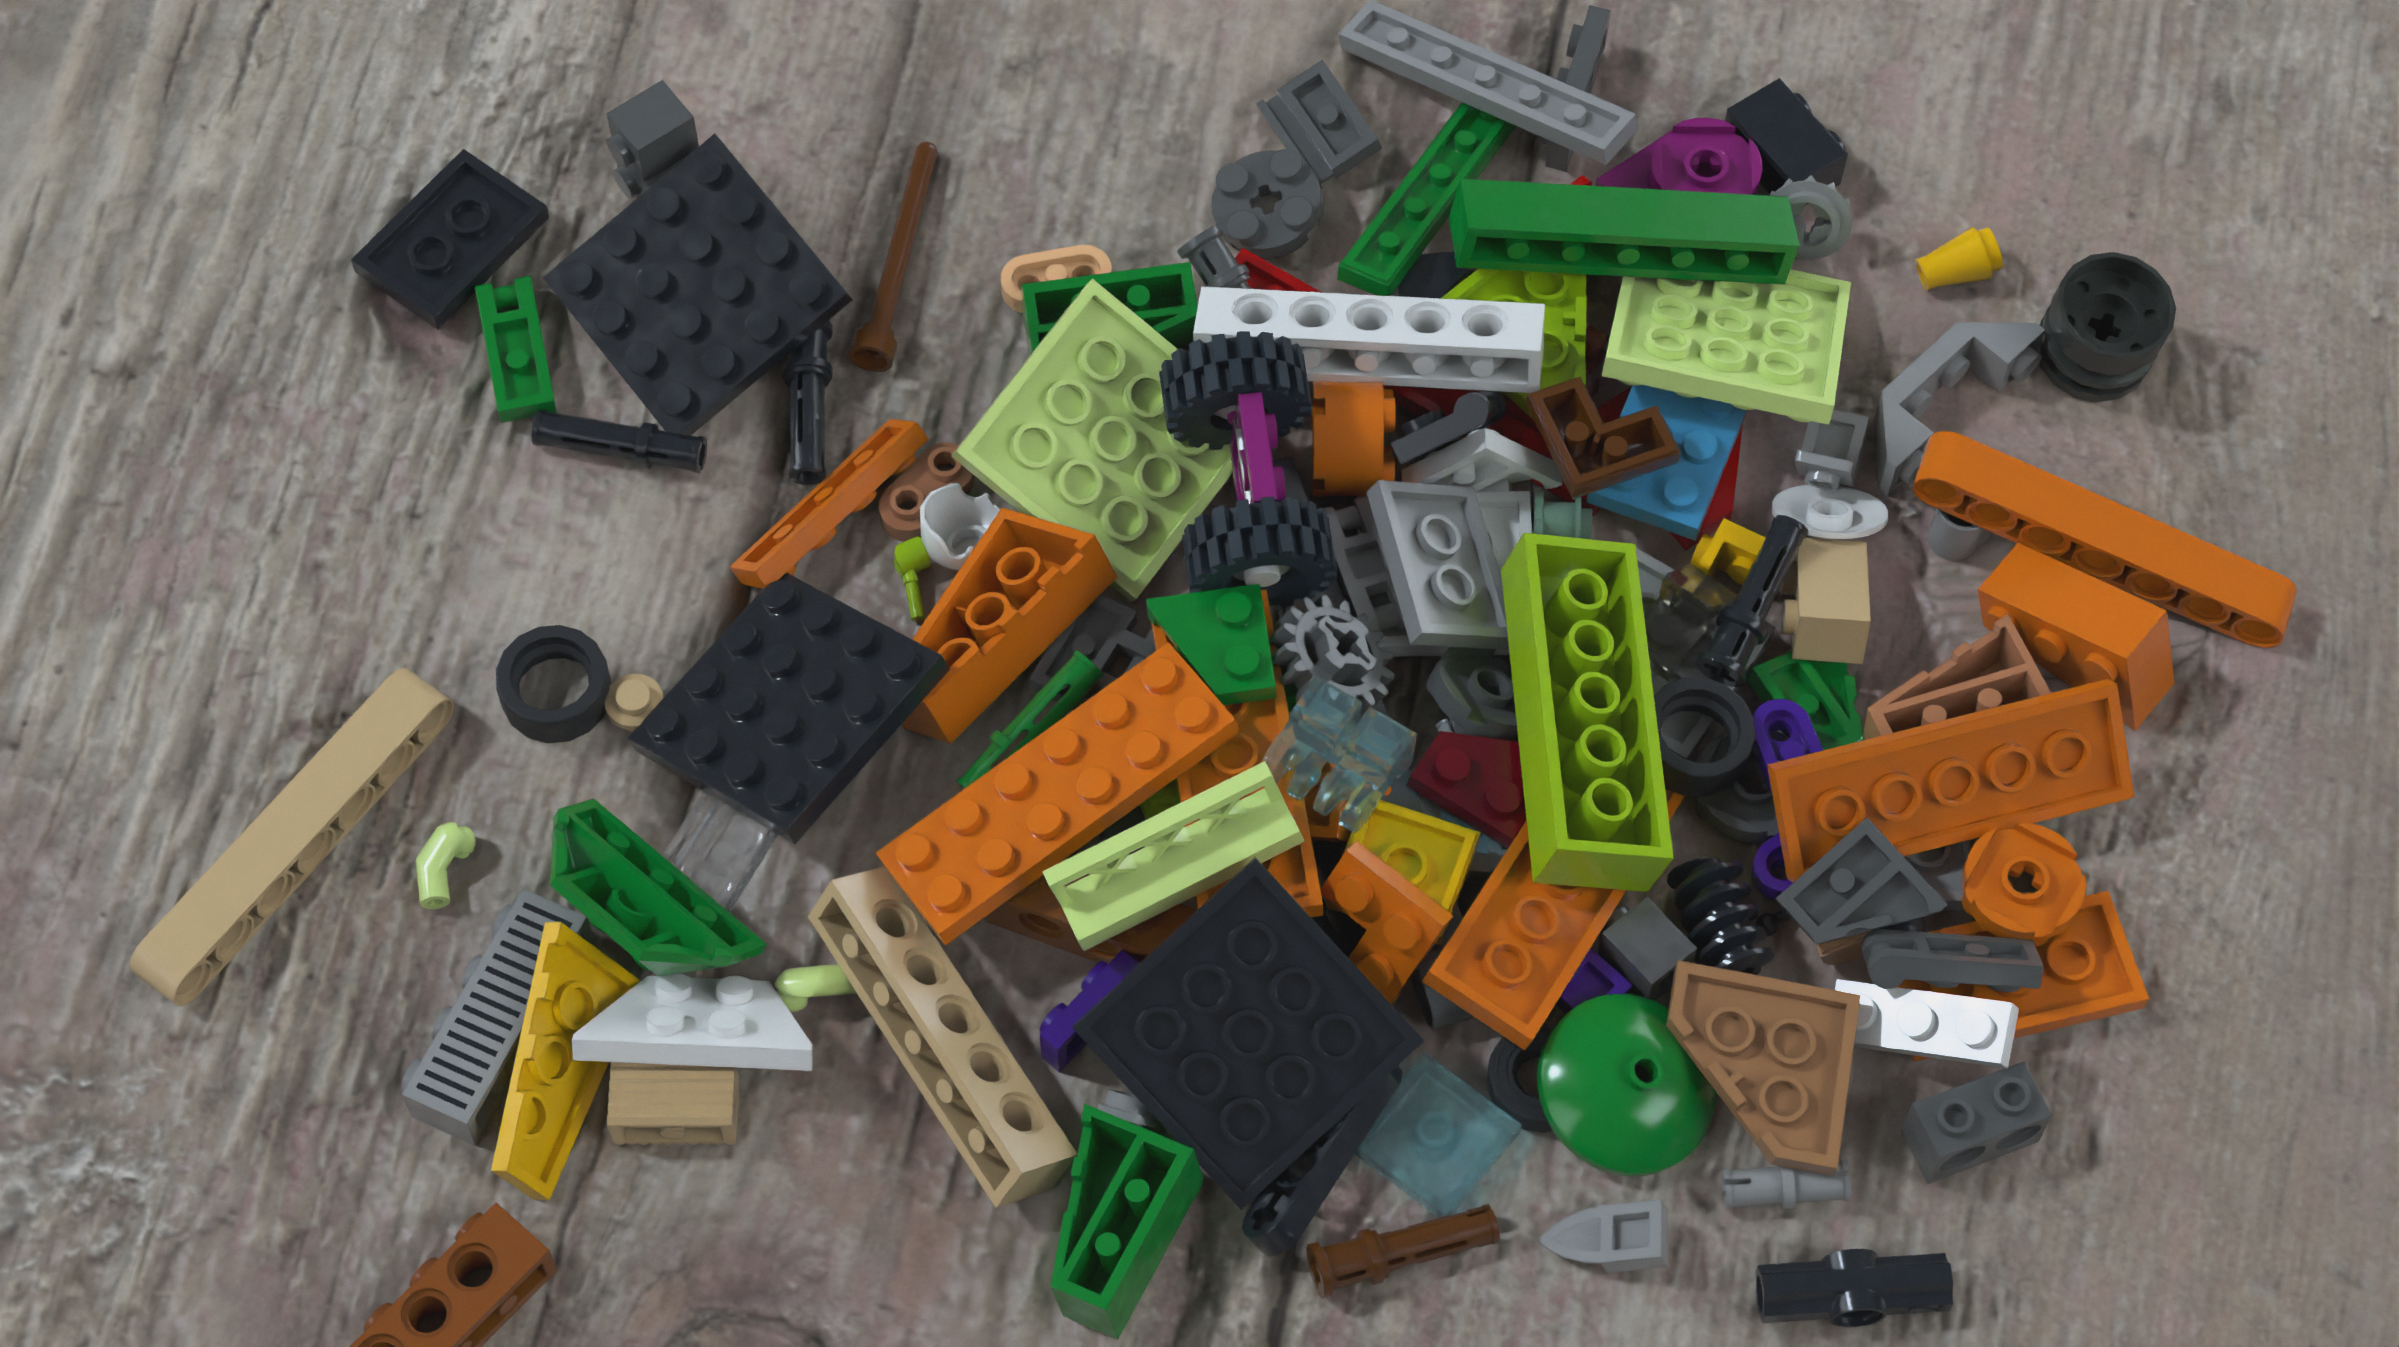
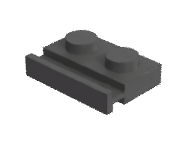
(1320, 123)

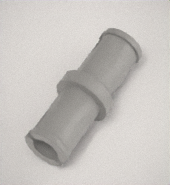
(1783, 1186)

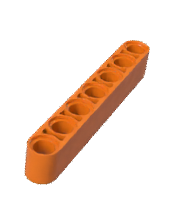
(2105, 539)

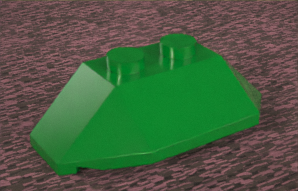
(641, 896)

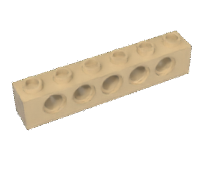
(942, 1036)

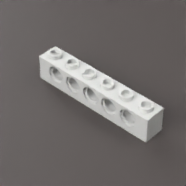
(1389, 336)

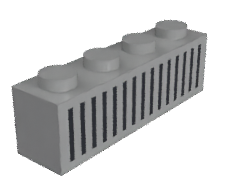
(478, 1038)

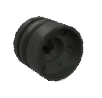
(2105, 326)

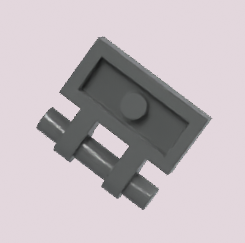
(1099, 635)

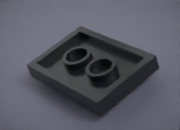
(450, 238)

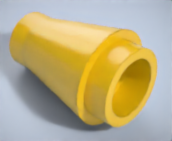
(1961, 260)

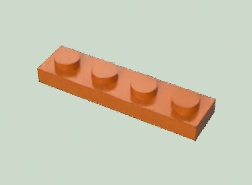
(839, 494)

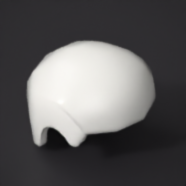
(954, 524)

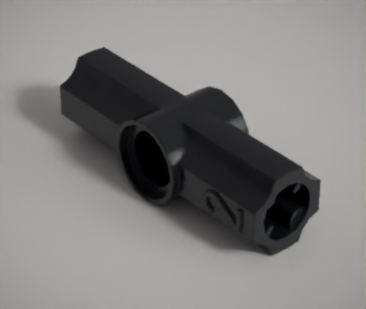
(1854, 1288)

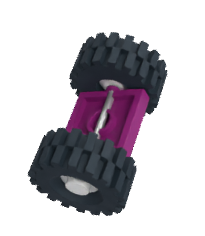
(1247, 397)

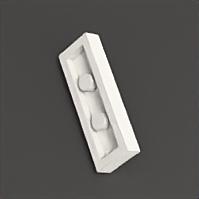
(1933, 1024)

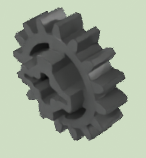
(1333, 647)

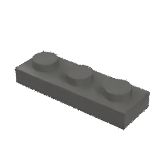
(1586, 49)

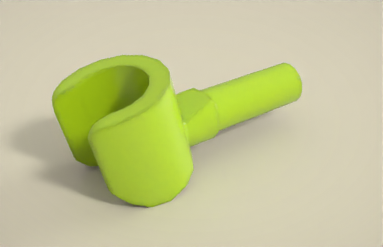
(909, 559)

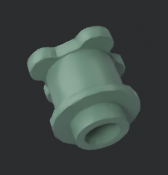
(1561, 518)

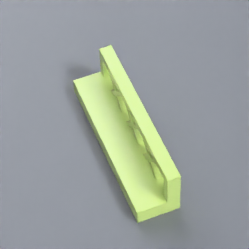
(1175, 858)

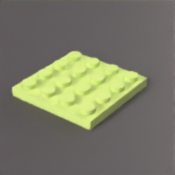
(1734, 341)
(1089, 441)

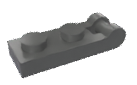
(1951, 960)

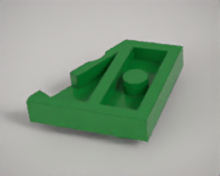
(1221, 639)
(1819, 688)

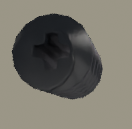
(1715, 917)

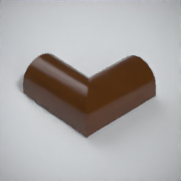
(1598, 453)

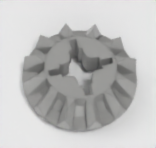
(1833, 220)

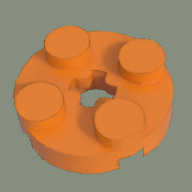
(2017, 915)

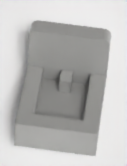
(1833, 451)

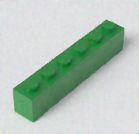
(1622, 231)

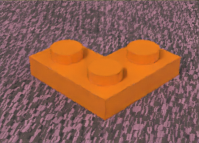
(1397, 916)

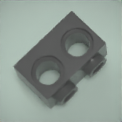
(1976, 1122)

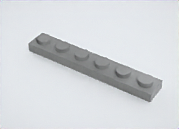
(1489, 82)

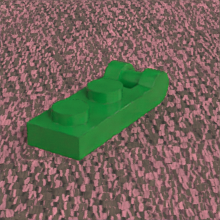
(515, 350)

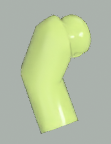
(434, 858)
(799, 983)

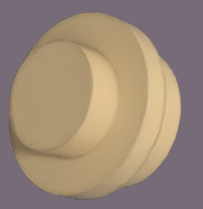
(632, 700)

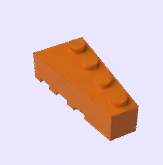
(1003, 612)

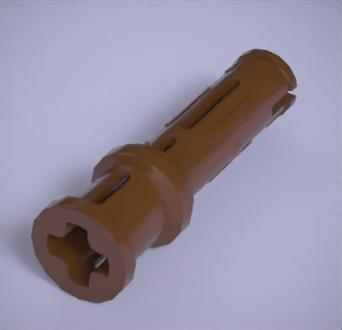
(1375, 1255)

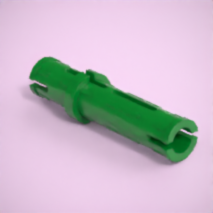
(1077, 674)

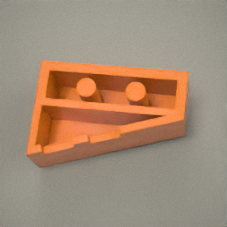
(2083, 628)

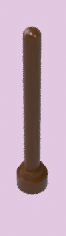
(874, 344)

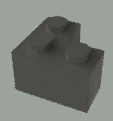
(649, 138)

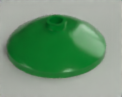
(1600, 1103)

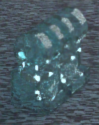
(1365, 751)

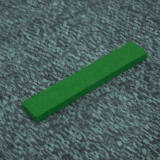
(1422, 201)

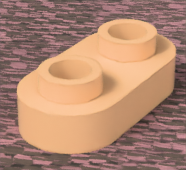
(1050, 265)

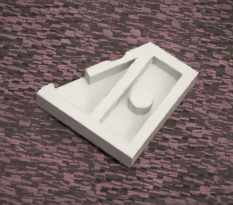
(1485, 463)

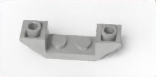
(1987, 349)

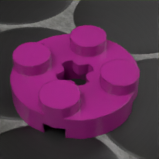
(1708, 142)

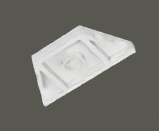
(697, 1024)

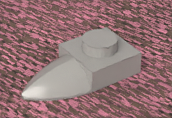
(1614, 1235)

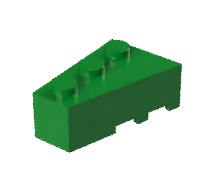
(1157, 294)
(1119, 1218)

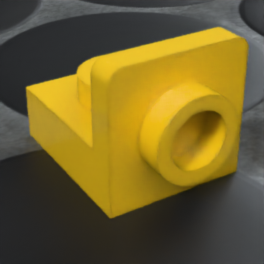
(1730, 550)

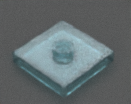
(1437, 1137)

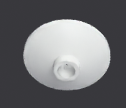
(1832, 513)

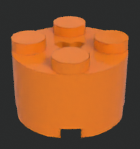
(1350, 437)

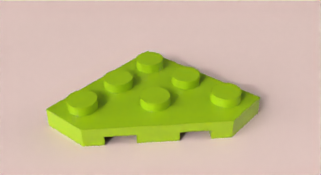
(1564, 316)

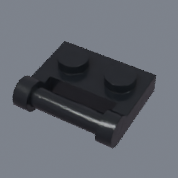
(1437, 430)

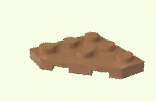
(1773, 1057)

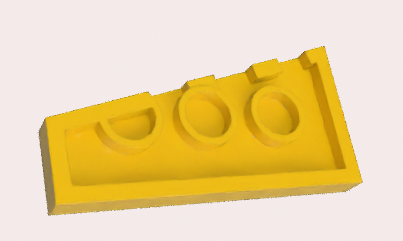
(548, 1087)

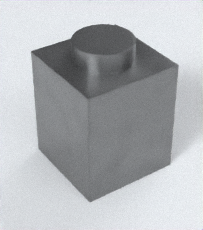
(1644, 948)

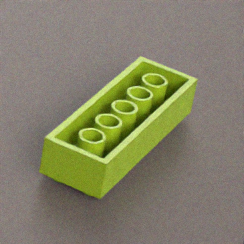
(1585, 714)

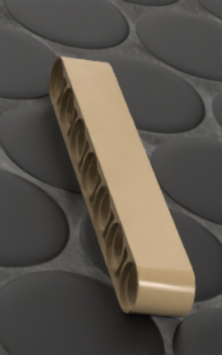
(291, 837)

